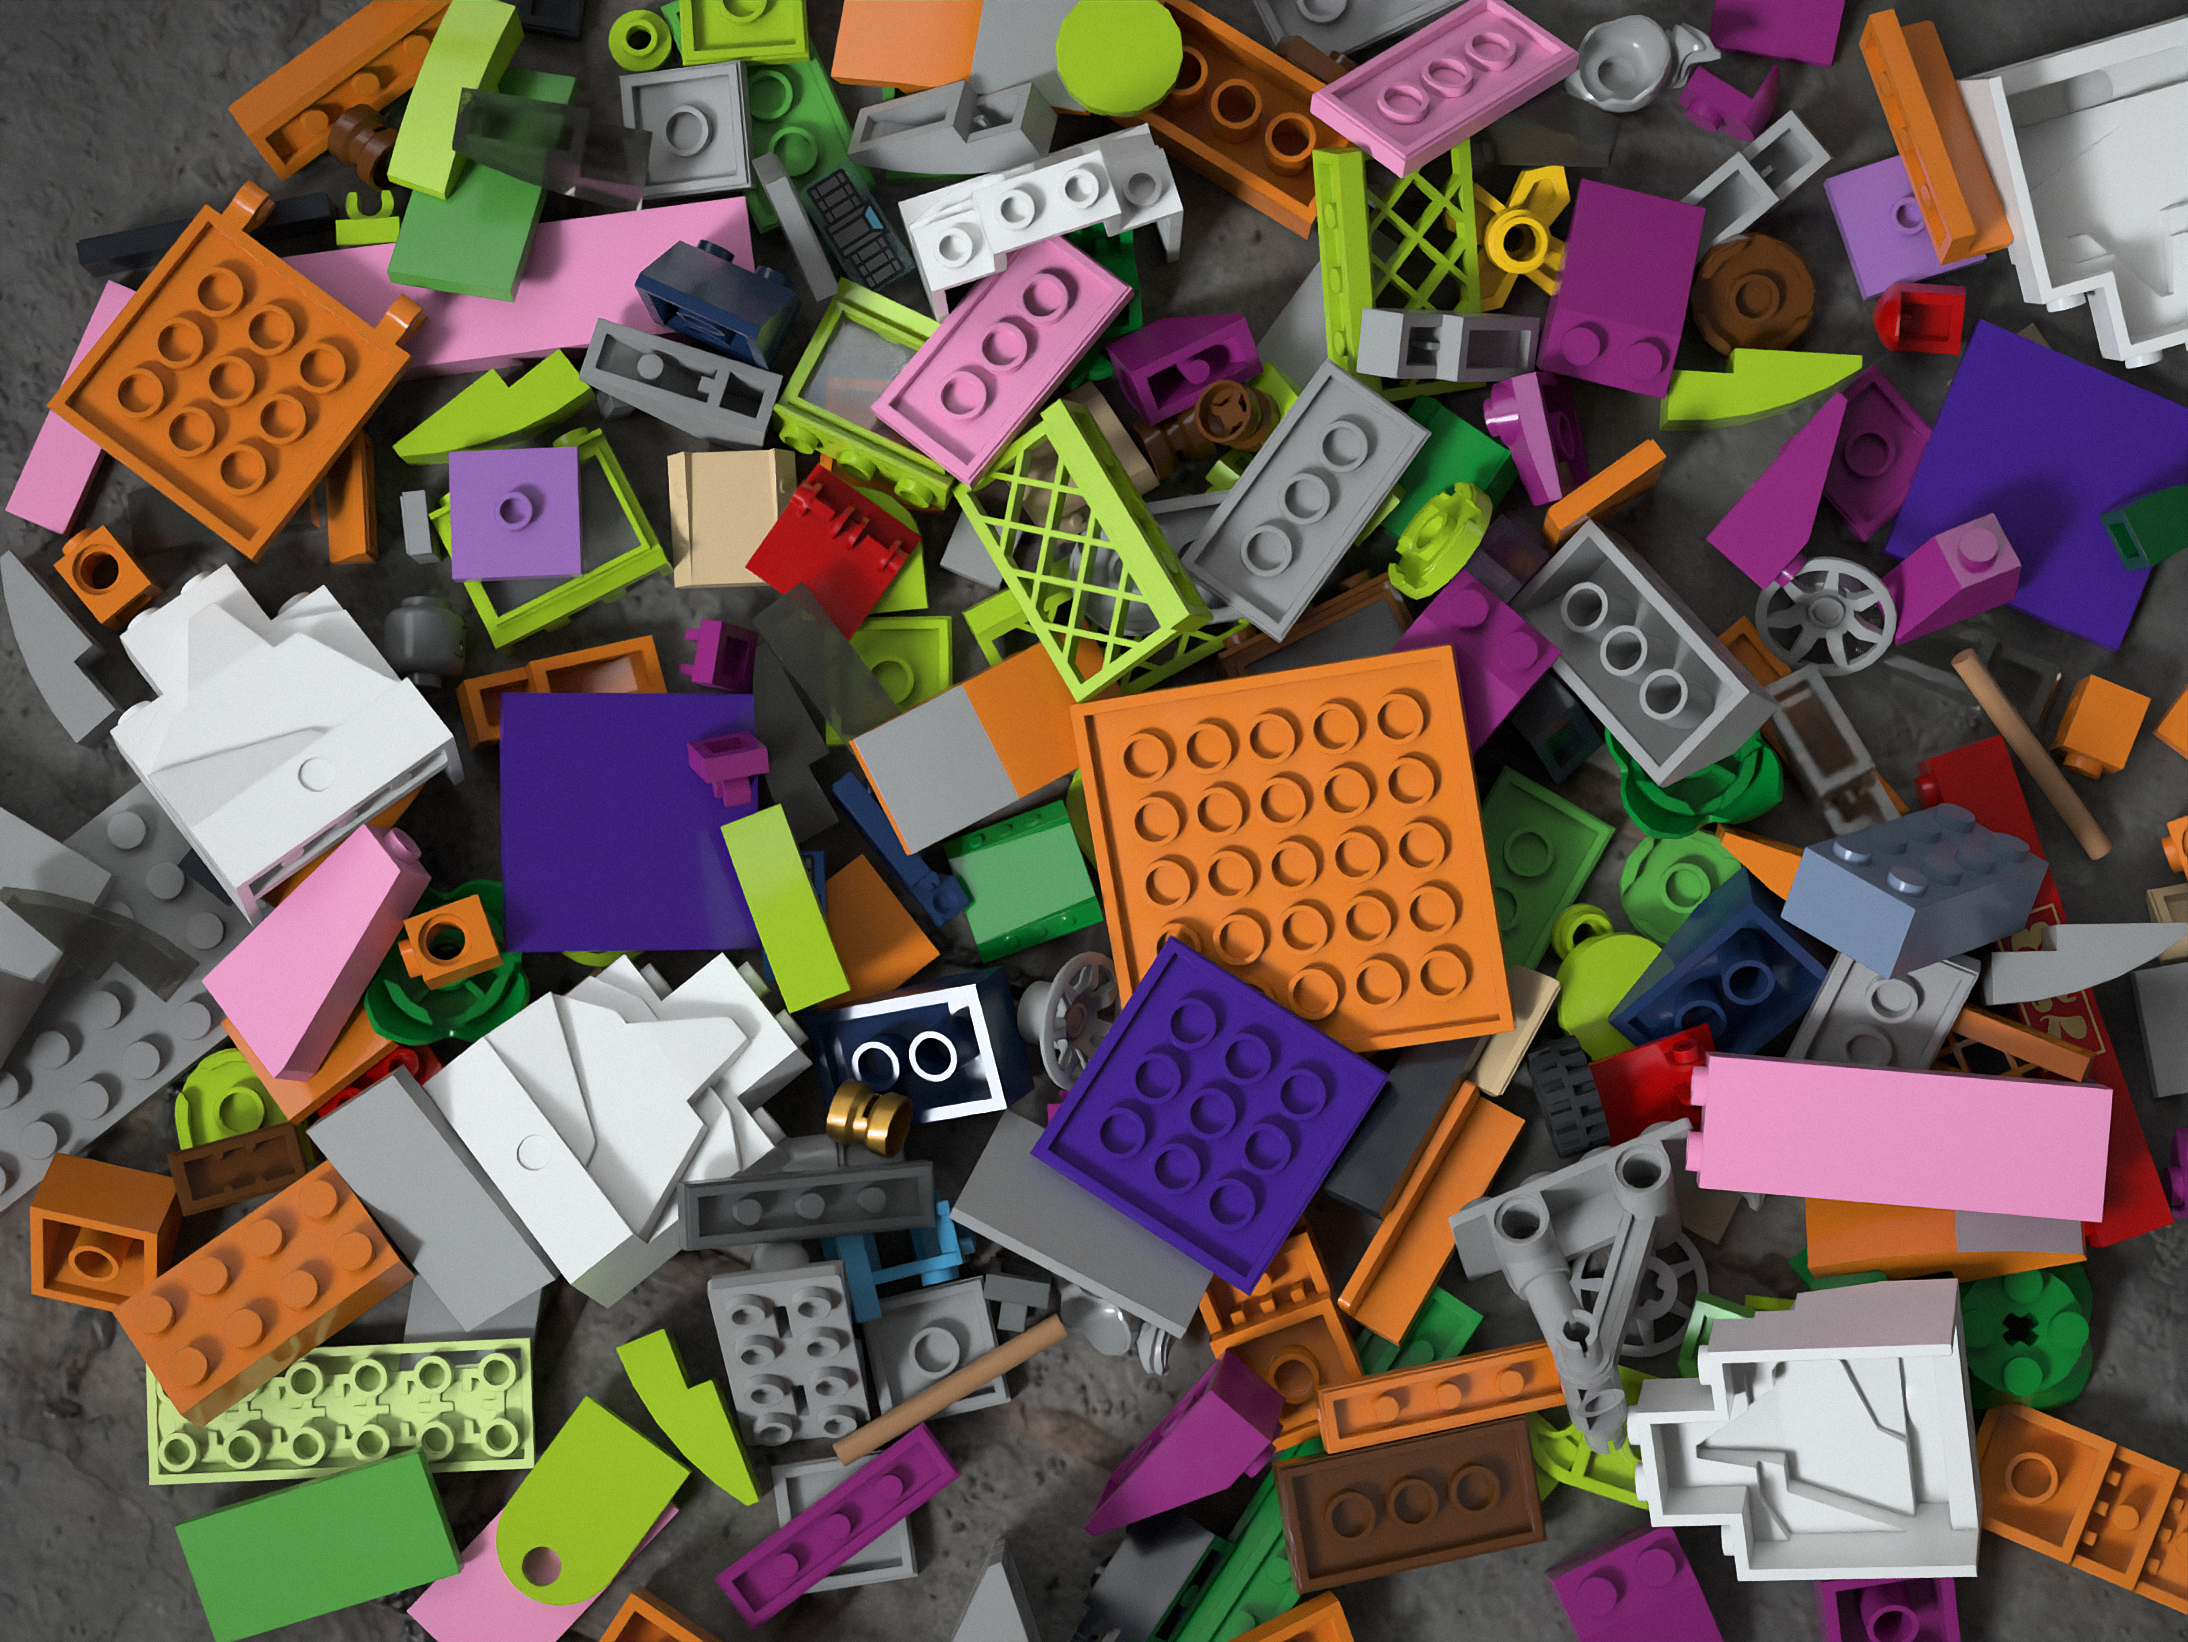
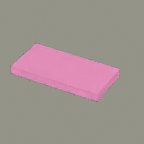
(1444, 84)
(1002, 355)
(488, 1608)

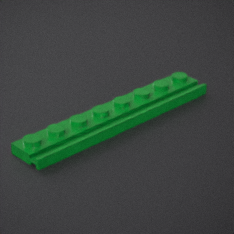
(1256, 1576)

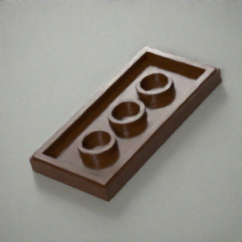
(1409, 1503)

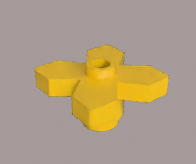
(1531, 208)

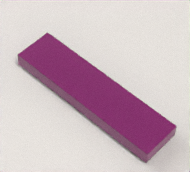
(838, 1526)

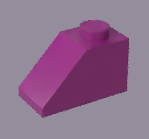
(1178, 357)
(1953, 578)

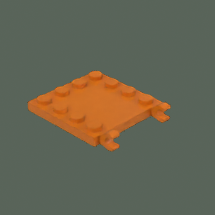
(234, 377)

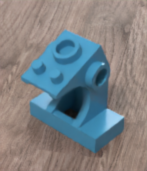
(934, 1250)

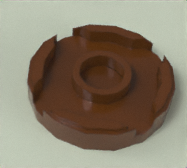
(1751, 294)

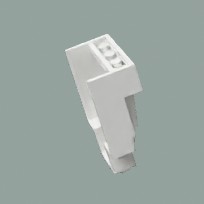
(2097, 181)
(971, 225)
(271, 729)
(616, 1096)
(1824, 1438)

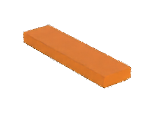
(1437, 1396)

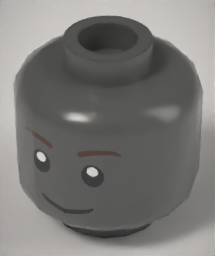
(425, 642)

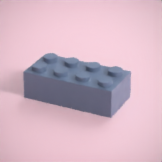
(1915, 889)

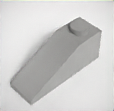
(683, 385)

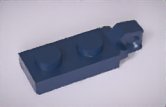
(935, 893)

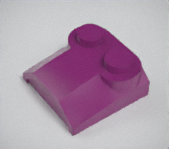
(1543, 430)

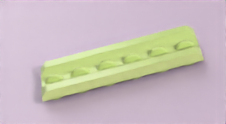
(356, 1408)

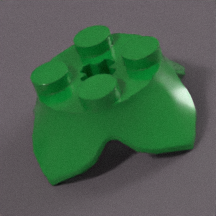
(1723, 792)
(467, 1009)
(2055, 1356)

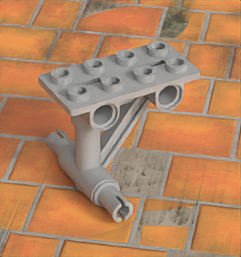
(1552, 1218)
(791, 1327)

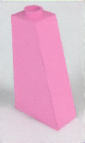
(318, 950)

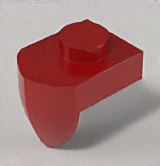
(1920, 318)

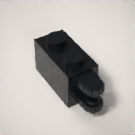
(1153, 1579)

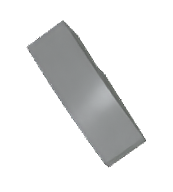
(955, 131)
(1758, 180)
(1446, 344)
(58, 653)
(2072, 960)

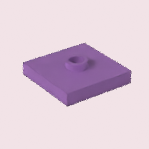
(1885, 228)
(516, 514)

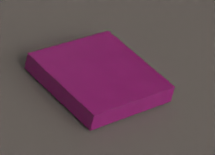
(1872, 454)

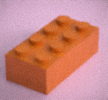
(1242, 119)
(262, 1294)

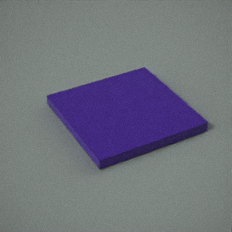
(2046, 454)
(613, 827)
(1210, 1115)

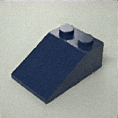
(719, 302)
(1728, 968)
(937, 1041)

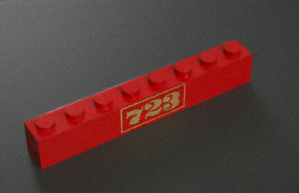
(1986, 784)

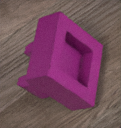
(722, 656)
(727, 764)

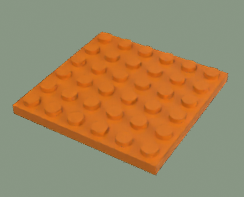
(1307, 842)

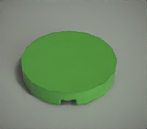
(1669, 879)

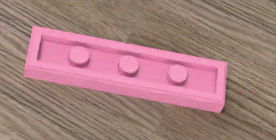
(63, 458)

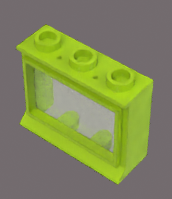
(840, 377)
(616, 552)

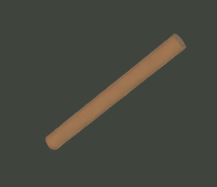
(2031, 753)
(950, 1390)

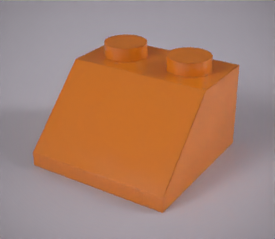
(100, 1231)

